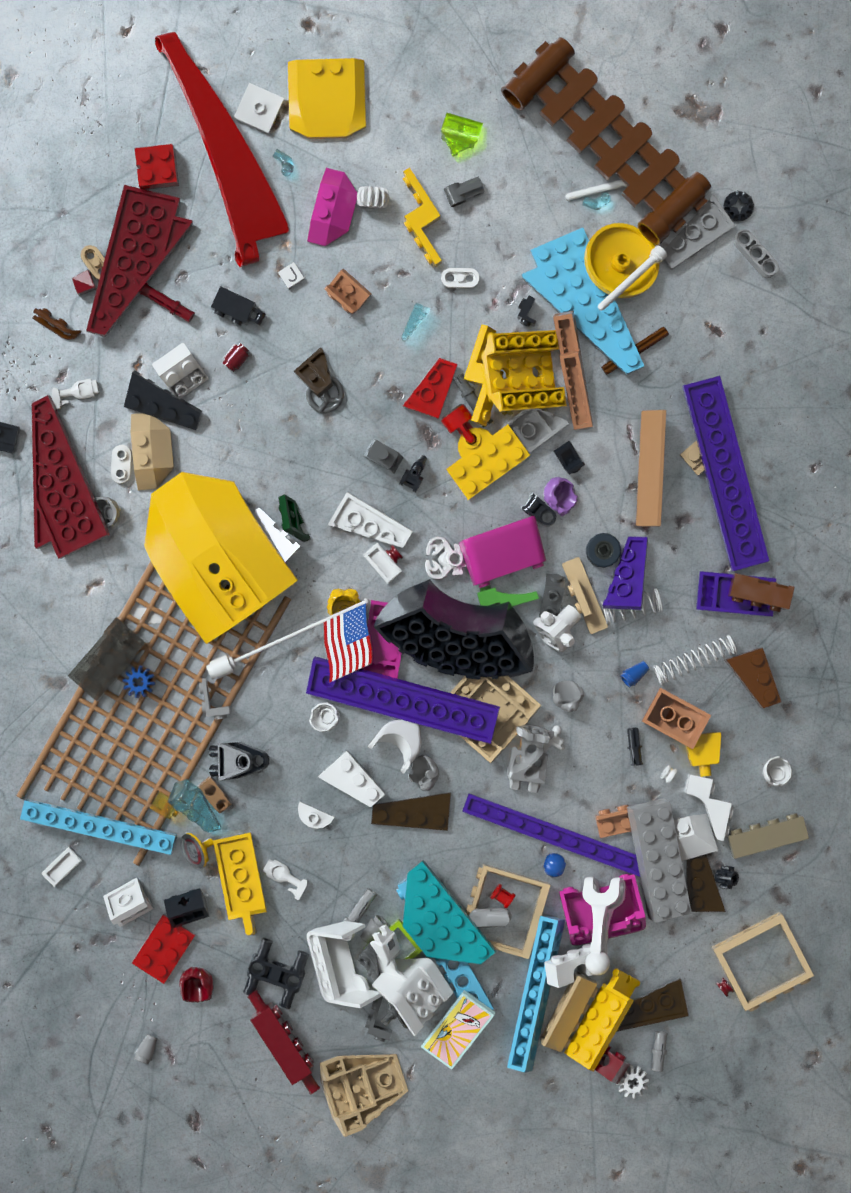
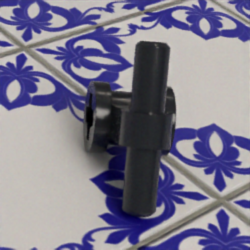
(412, 477)

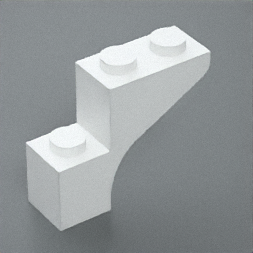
(717, 810)

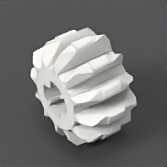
(372, 197)
(634, 1088)

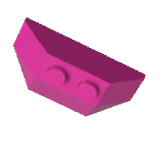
(332, 208)

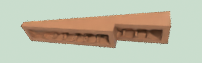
(573, 369)

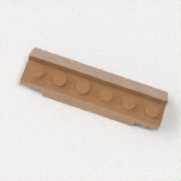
(651, 468)

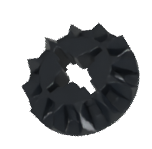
(733, 212)

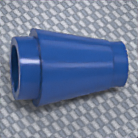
(634, 674)

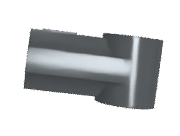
(460, 192)

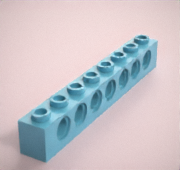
(98, 826)
(463, 969)
(535, 995)

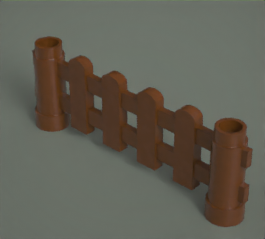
(666, 213)

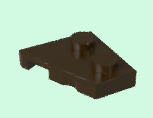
(315, 373)

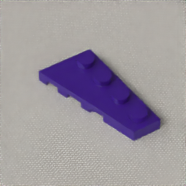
(629, 577)

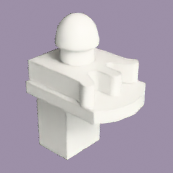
(556, 740)

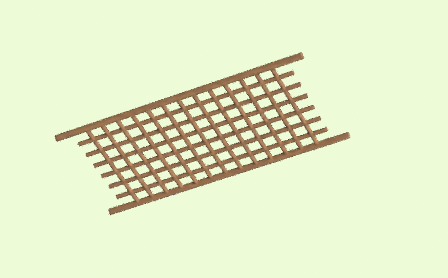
(211, 730)

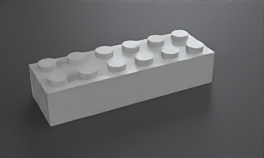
(659, 860)

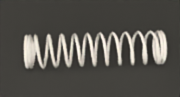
(730, 645)

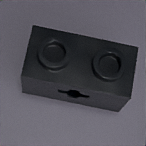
(186, 908)

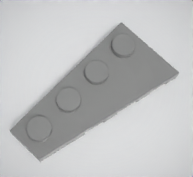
(700, 231)

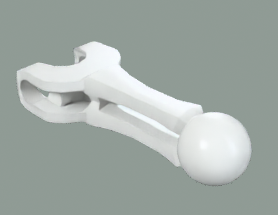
(602, 908)

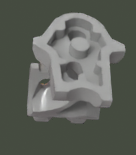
(526, 769)

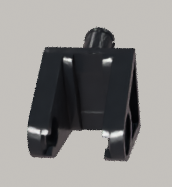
(236, 760)

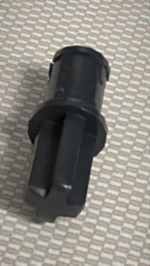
(634, 746)

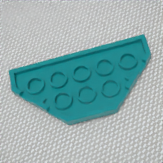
(439, 921)

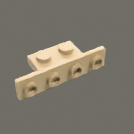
(584, 594)

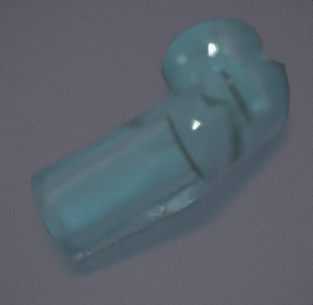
(286, 161)
(598, 203)

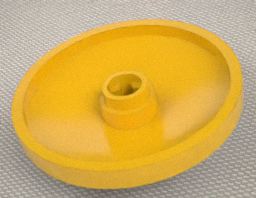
(615, 254)

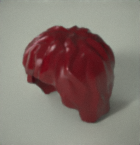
(196, 985)

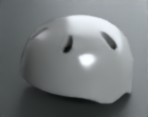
(110, 512)

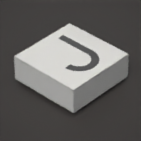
(291, 275)

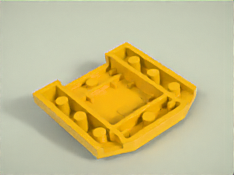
(326, 97)

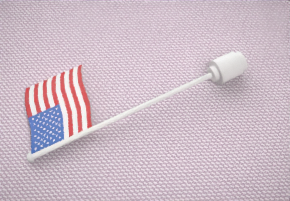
(344, 638)

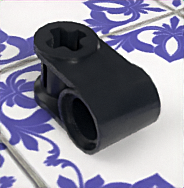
(538, 510)

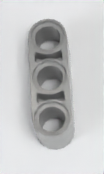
(757, 263)

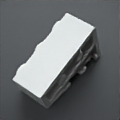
(279, 538)
(352, 779)

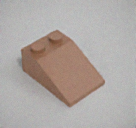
(676, 718)

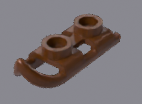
(60, 325)

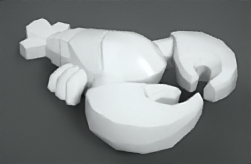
(448, 559)

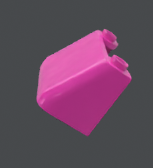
(503, 551)
(625, 919)

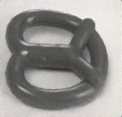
(327, 399)

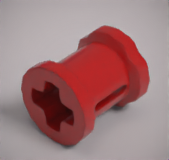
(502, 896)

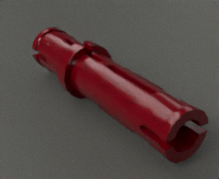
(173, 306)

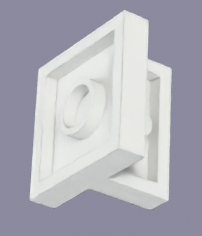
(127, 903)

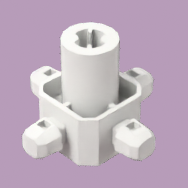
(556, 629)

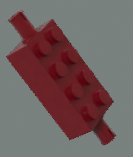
(282, 1043)

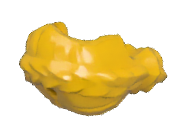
(341, 600)

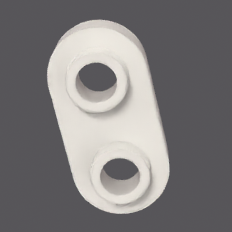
(460, 277)
(121, 464)

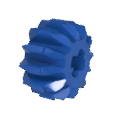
(131, 681)

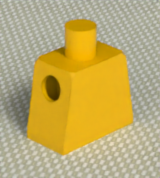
(705, 752)

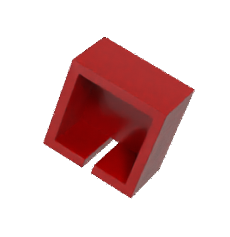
(156, 167)

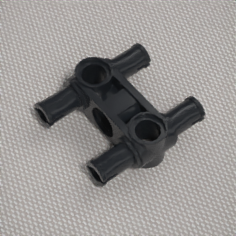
(276, 973)

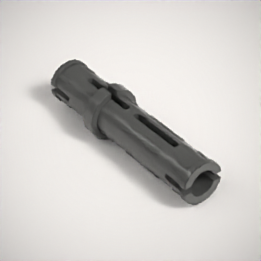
(468, 393)

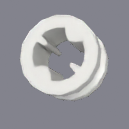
(668, 773)

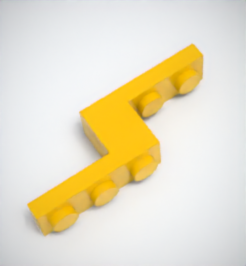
(421, 217)
(475, 375)

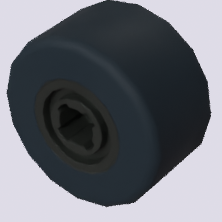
(597, 551)

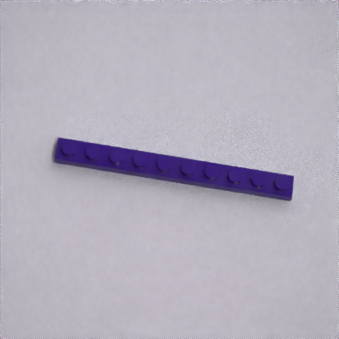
(551, 834)

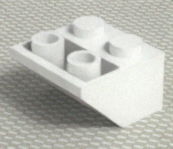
(180, 371)

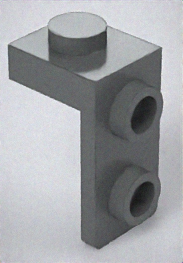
(553, 594)
(380, 1033)

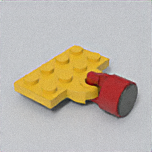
(482, 454)

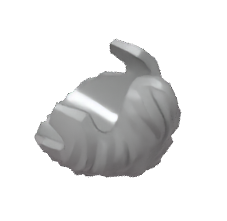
(567, 695)
(424, 772)

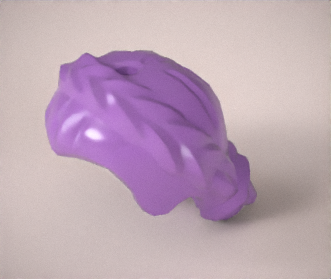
(560, 495)

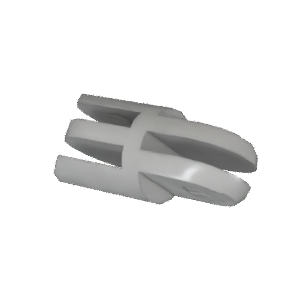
(491, 917)

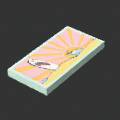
(458, 1029)

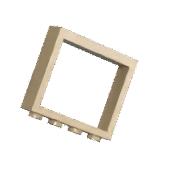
(538, 910)
(744, 936)

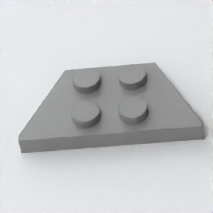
(535, 427)

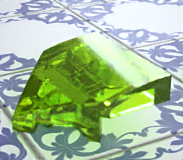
(460, 133)

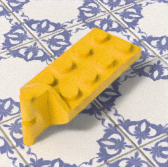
(240, 879)
(602, 1020)

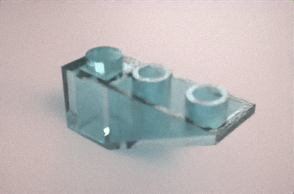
(192, 803)

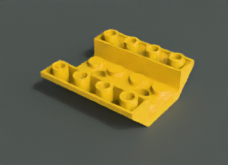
(518, 355)

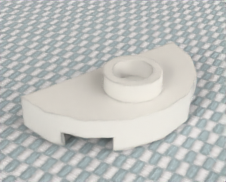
(313, 817)

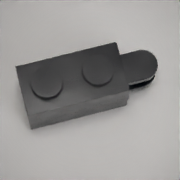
(236, 307)

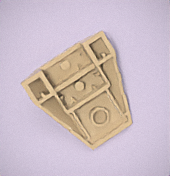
(361, 1088)

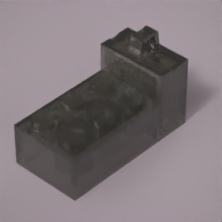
(108, 658)

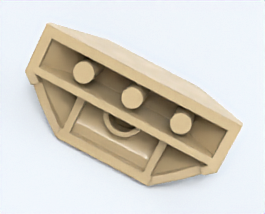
(150, 451)

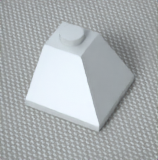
(694, 836)

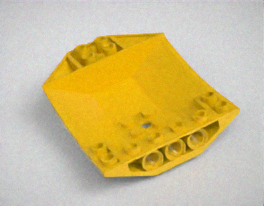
(207, 522)

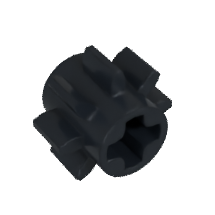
(726, 877)

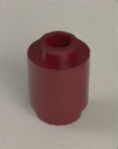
(236, 357)

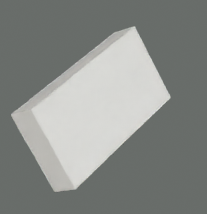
(382, 563)
(61, 866)

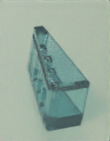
(417, 316)

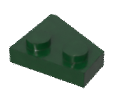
(291, 518)

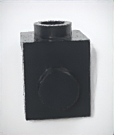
(525, 306)
(569, 458)

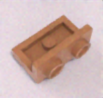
(347, 292)

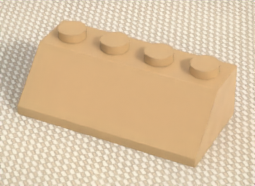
(568, 1012)

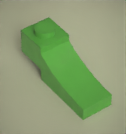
(490, 596)

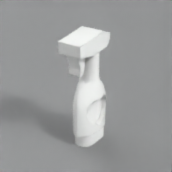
(81, 390)
(281, 873)

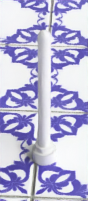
(595, 190)
(657, 255)

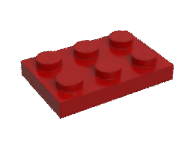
(163, 949)

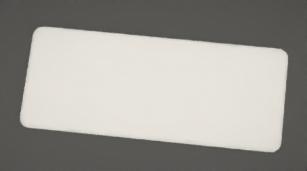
(138, 613)

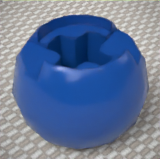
(554, 865)

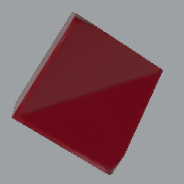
(84, 283)

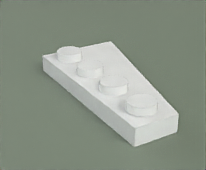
(361, 518)

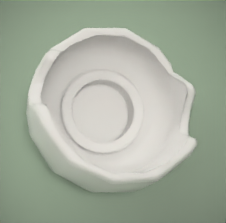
(324, 717)
(777, 771)

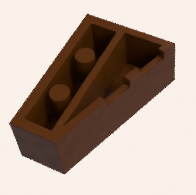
(760, 592)
(756, 676)

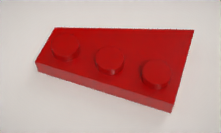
(433, 390)

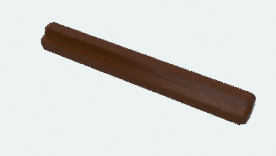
(641, 347)

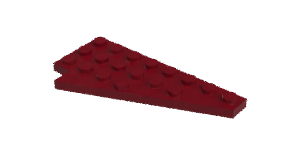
(139, 244)
(61, 495)

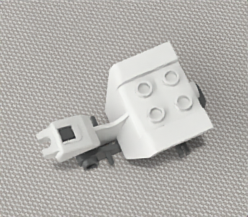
(409, 985)

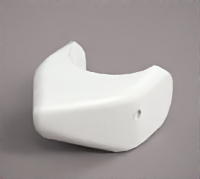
(403, 735)

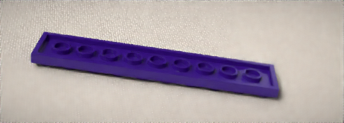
(725, 473)
(406, 701)

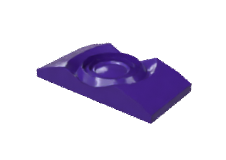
(713, 595)

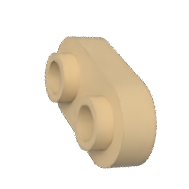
(94, 264)

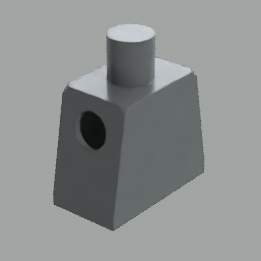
(383, 455)

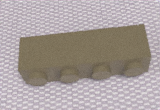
(767, 836)

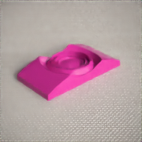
(384, 655)

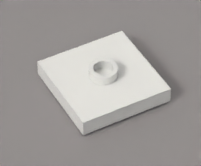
(259, 108)

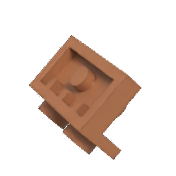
(613, 822)

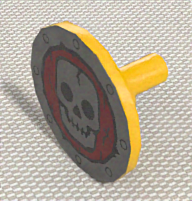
(195, 851)

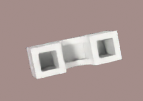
(561, 967)

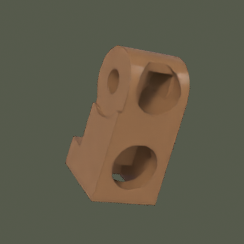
(214, 794)

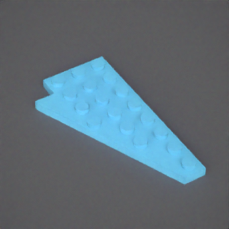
(567, 287)

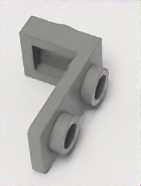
(220, 712)

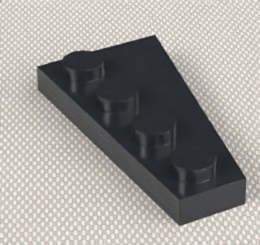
(160, 403)

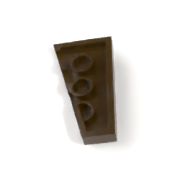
(656, 1006)

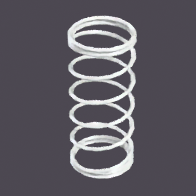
(656, 599)

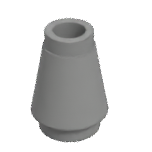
(372, 927)
(146, 1049)

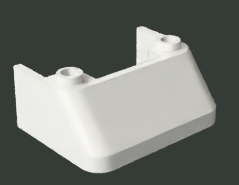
(335, 966)

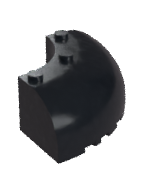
(456, 634)

